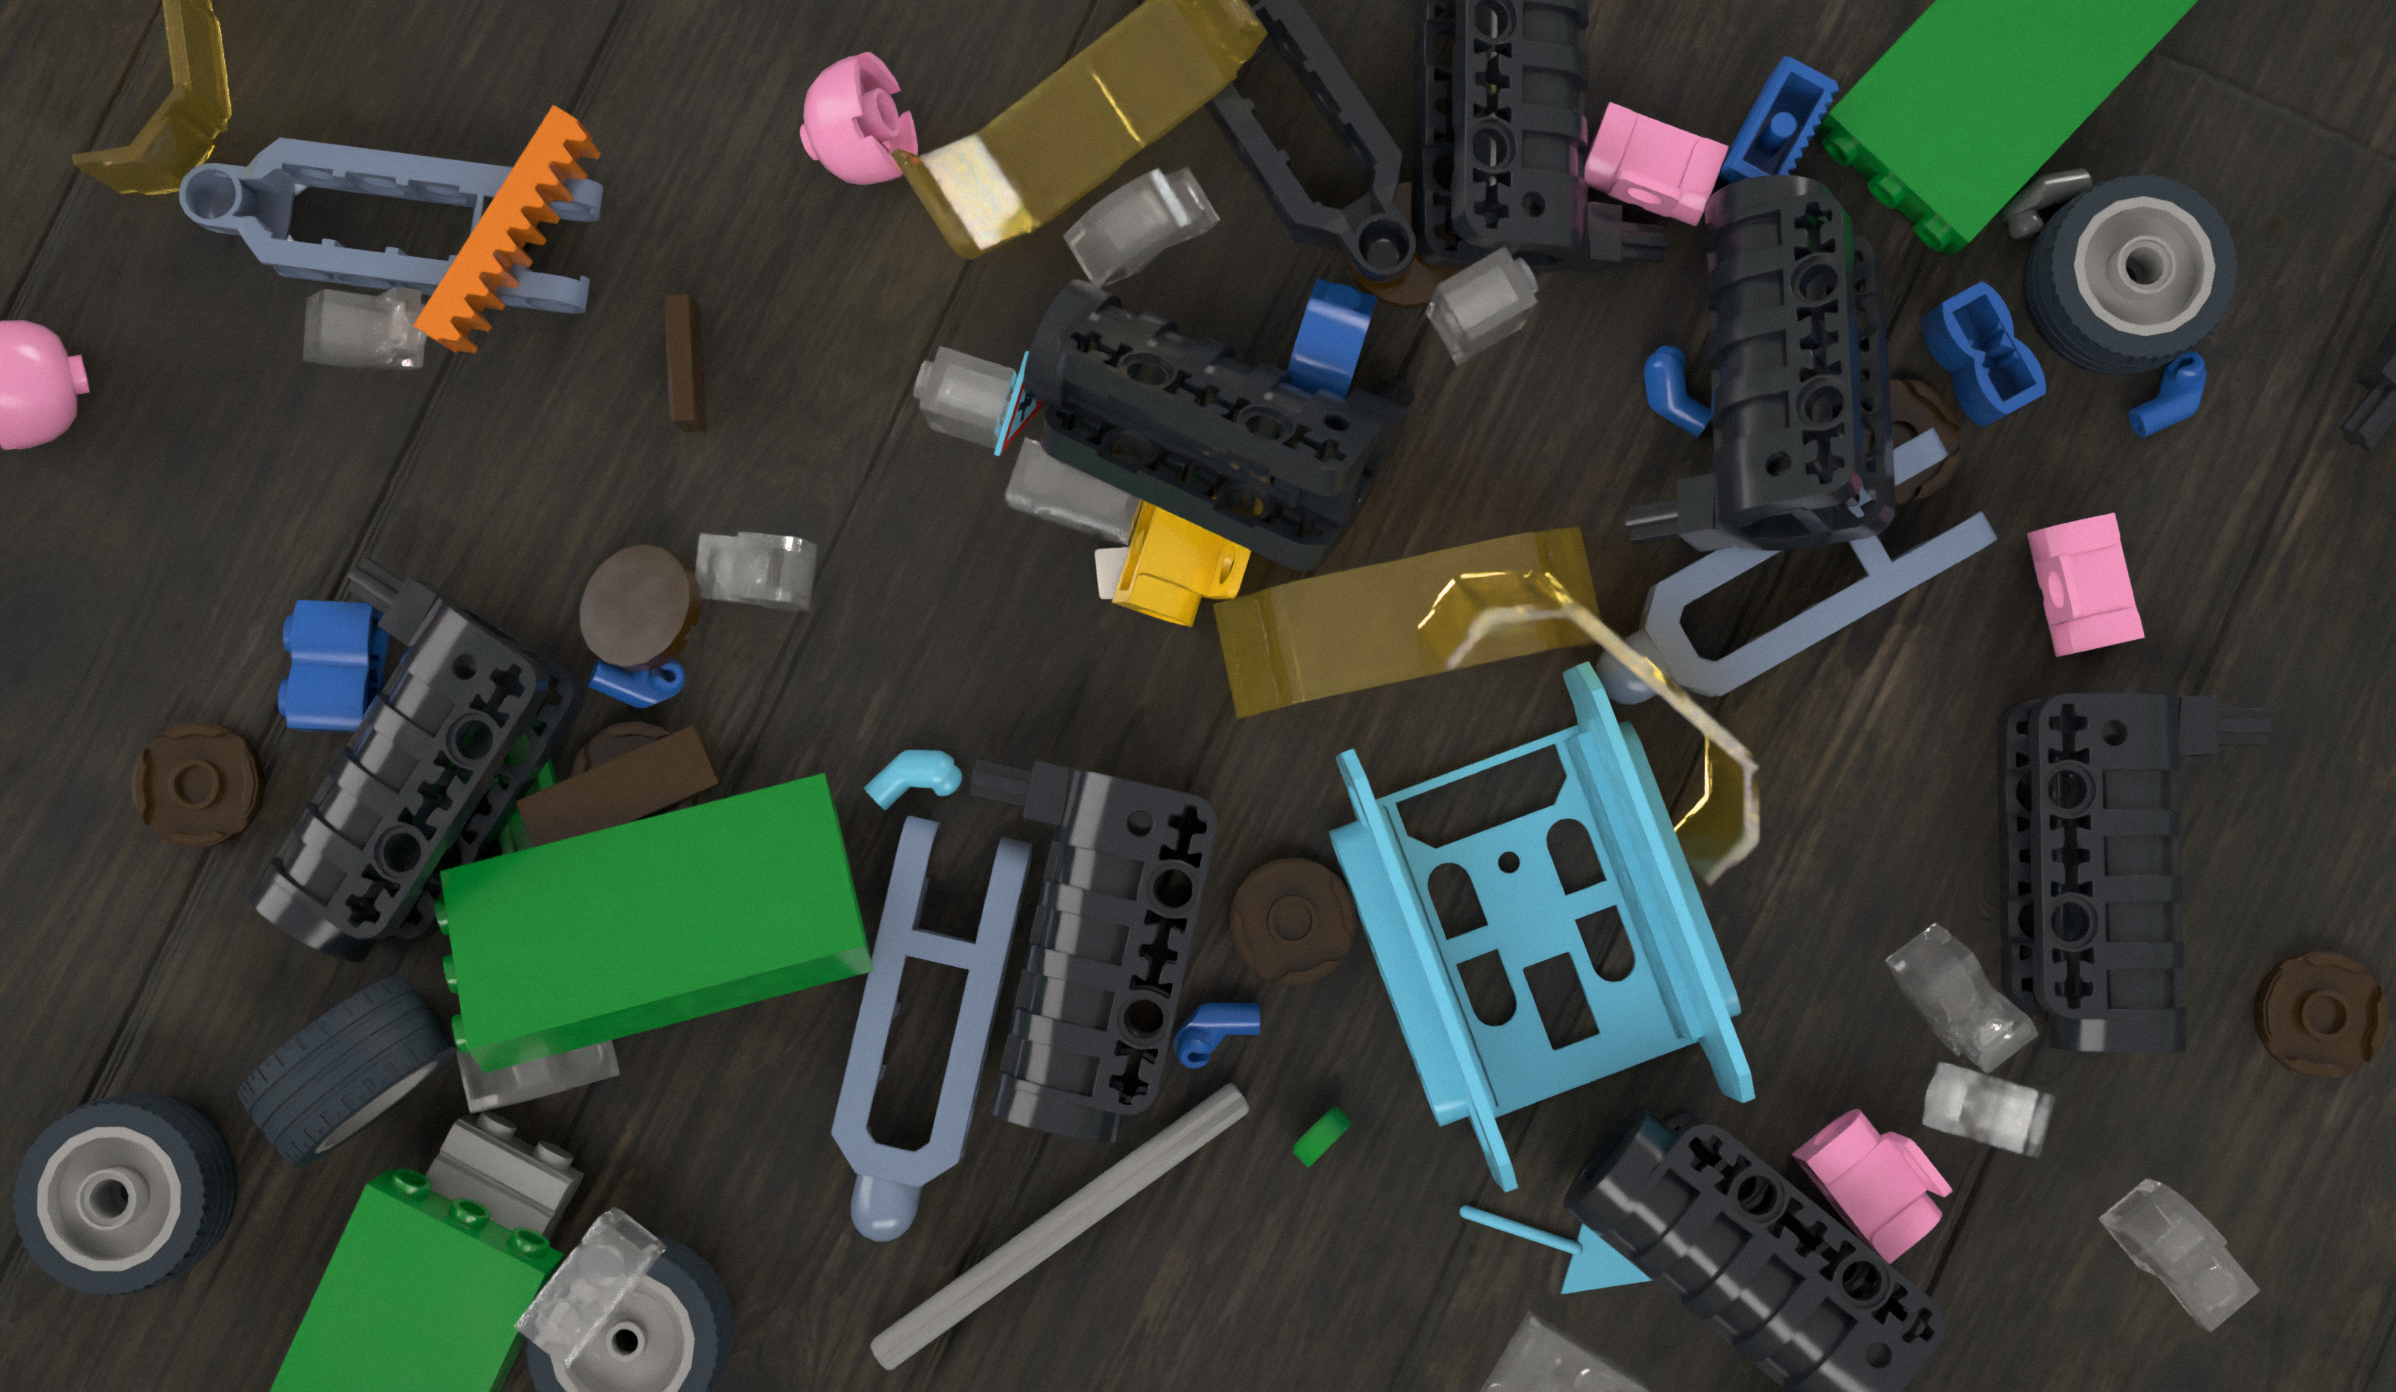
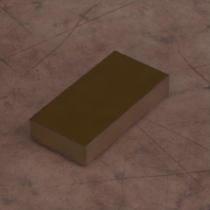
(685, 362)

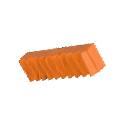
(505, 230)

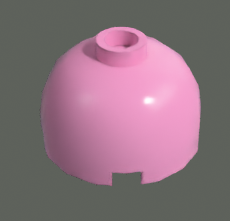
(855, 122)
(36, 385)

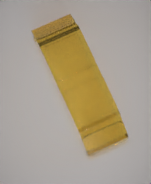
(188, 119)
(1082, 121)
(1363, 622)
(1726, 819)

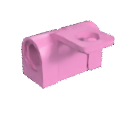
(1653, 164)
(2085, 585)
(1874, 1182)

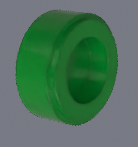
(1321, 1136)

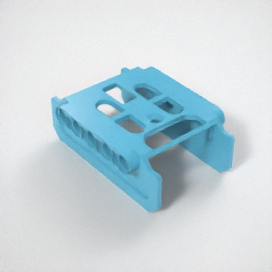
(1678, 973)

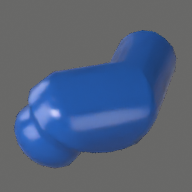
(1667, 391)
(2177, 396)
(638, 688)
(1208, 1027)

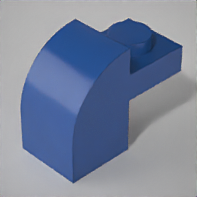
(1330, 338)

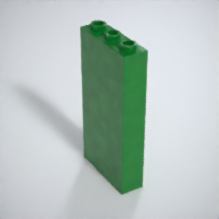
(1983, 101)
(650, 924)
(418, 1296)

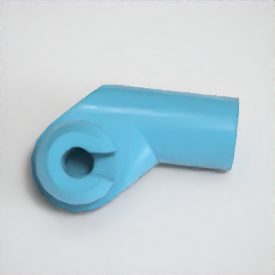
(915, 769)

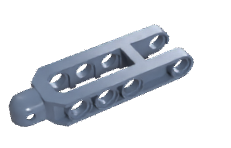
(261, 198)
(1669, 648)
(890, 1177)

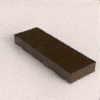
(622, 789)

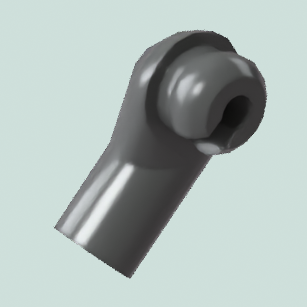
(2045, 190)

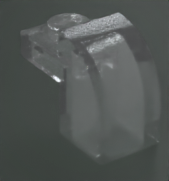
(1138, 223)
(364, 329)
(757, 570)
(1957, 999)
(535, 1077)
(1988, 1109)
(2182, 1249)

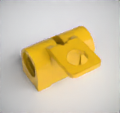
(1176, 565)

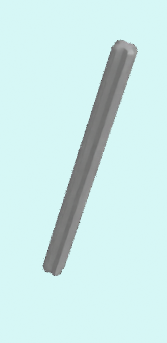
(1059, 1226)

